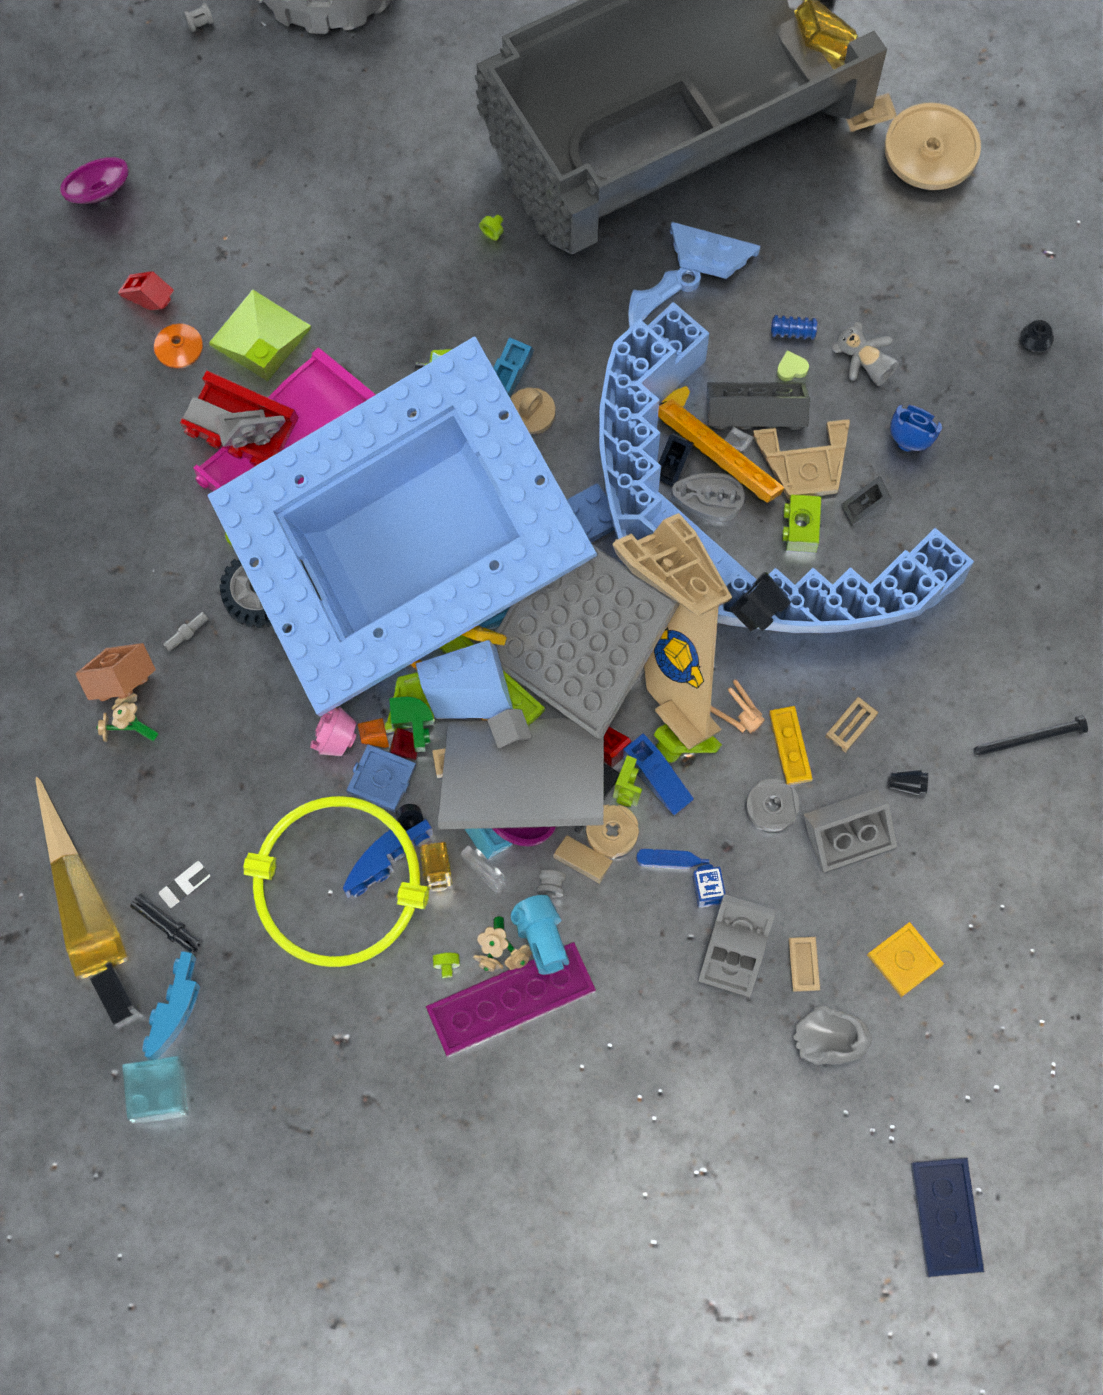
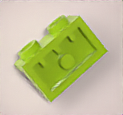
(624, 790)

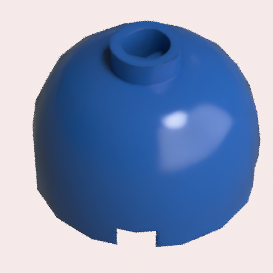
(914, 428)

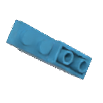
(171, 1018)

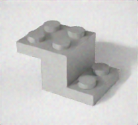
(737, 945)

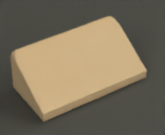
(582, 859)

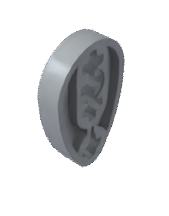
(715, 483)

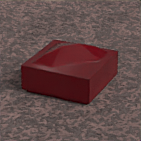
(403, 744)

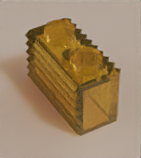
(436, 866)

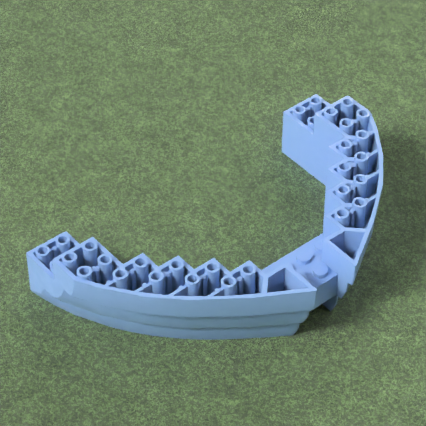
(639, 375)

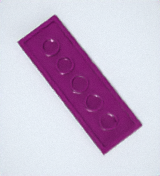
(507, 1002)

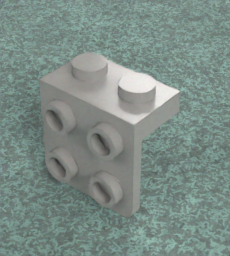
(247, 427)

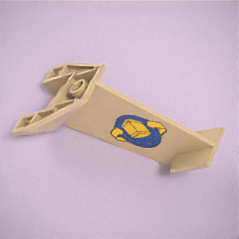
(683, 659)

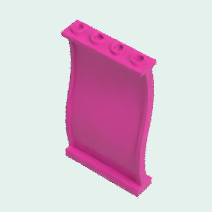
(316, 392)

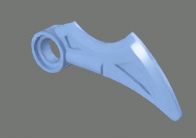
(645, 301)

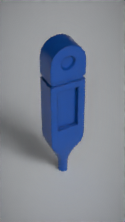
(668, 859)

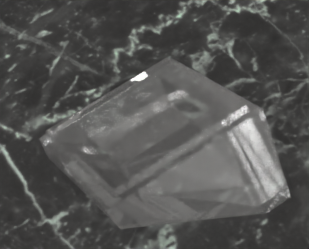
(739, 440)

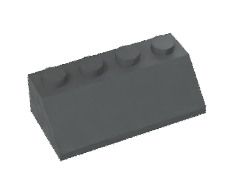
(758, 405)

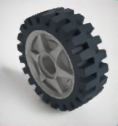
(239, 596)

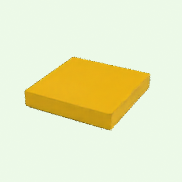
(483, 634)
(905, 959)

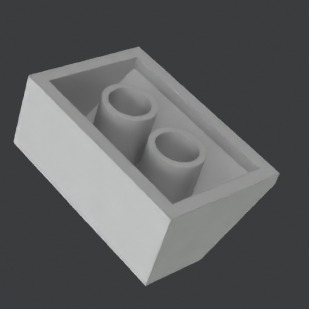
(851, 830)

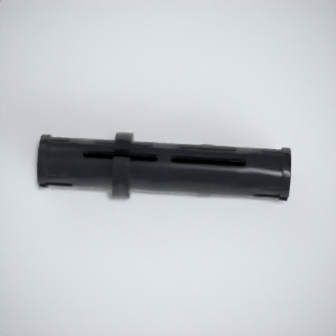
(175, 931)

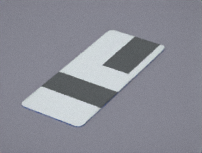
(184, 884)

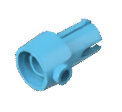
(538, 923)

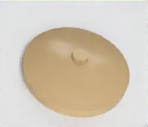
(932, 146)

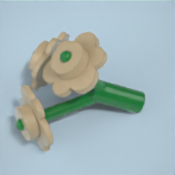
(123, 714)
(493, 942)

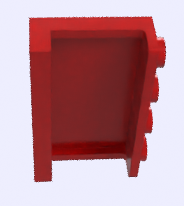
(237, 399)

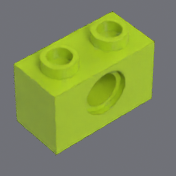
(802, 537)

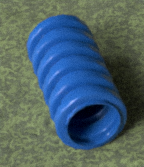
(794, 327)

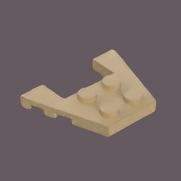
(806, 470)

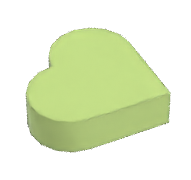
(792, 366)

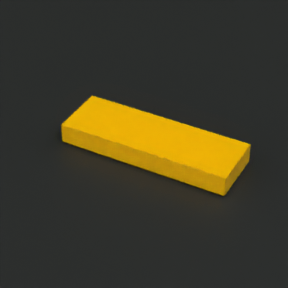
(790, 745)

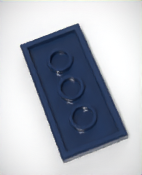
(947, 1217)

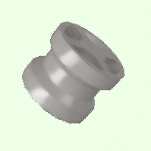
(551, 883)

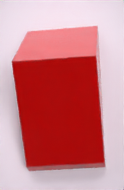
(613, 746)

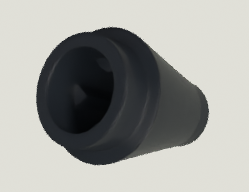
(910, 781)

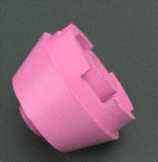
(334, 733)

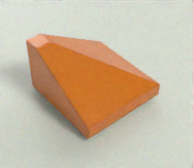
(373, 733)

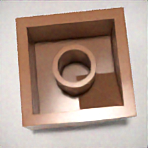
(115, 672)

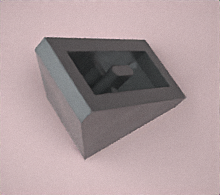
(868, 502)

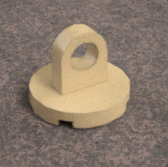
(535, 409)

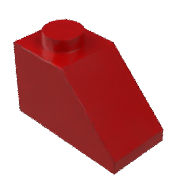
(146, 290)

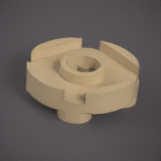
(612, 845)

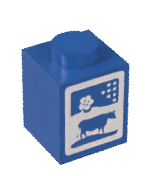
(708, 885)

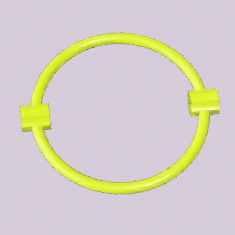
(262, 867)

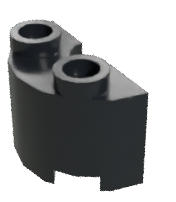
(760, 603)

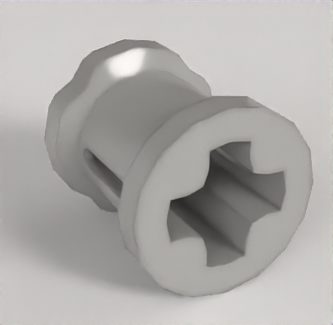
(198, 17)

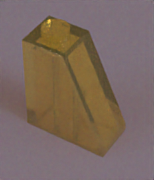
(824, 29)

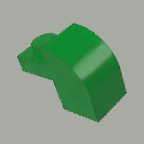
(412, 713)

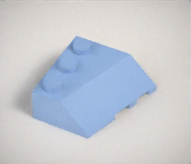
(465, 683)

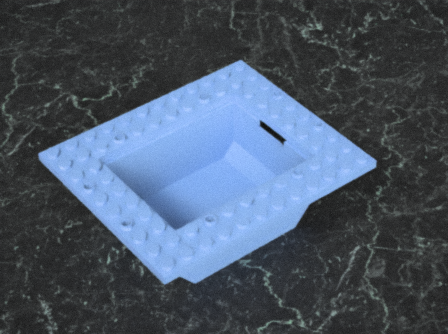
(400, 526)

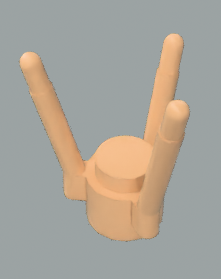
(750, 718)

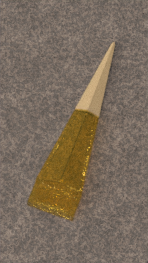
(86, 923)

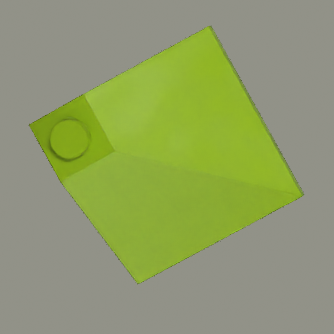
(260, 335)

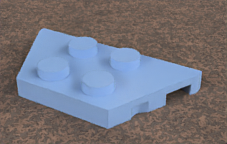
(710, 251)

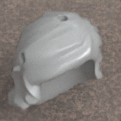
(831, 1037)

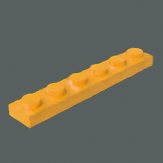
(720, 451)

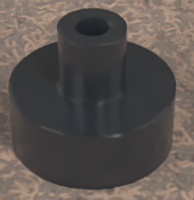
(409, 816)

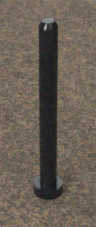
(1079, 725)

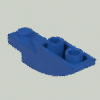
(375, 861)

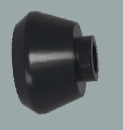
(1037, 336)

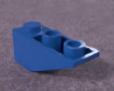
(658, 774)

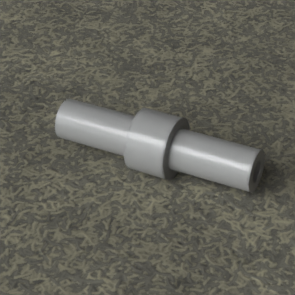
(185, 632)

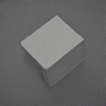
(509, 727)

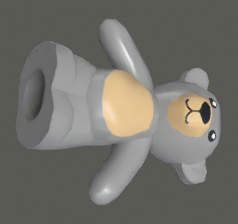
(865, 353)

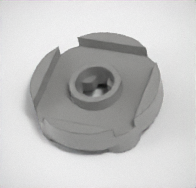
(762, 816)

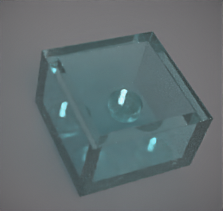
(155, 1090)

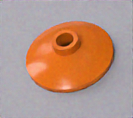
(179, 354)

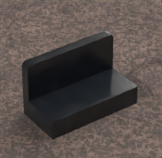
(114, 995)

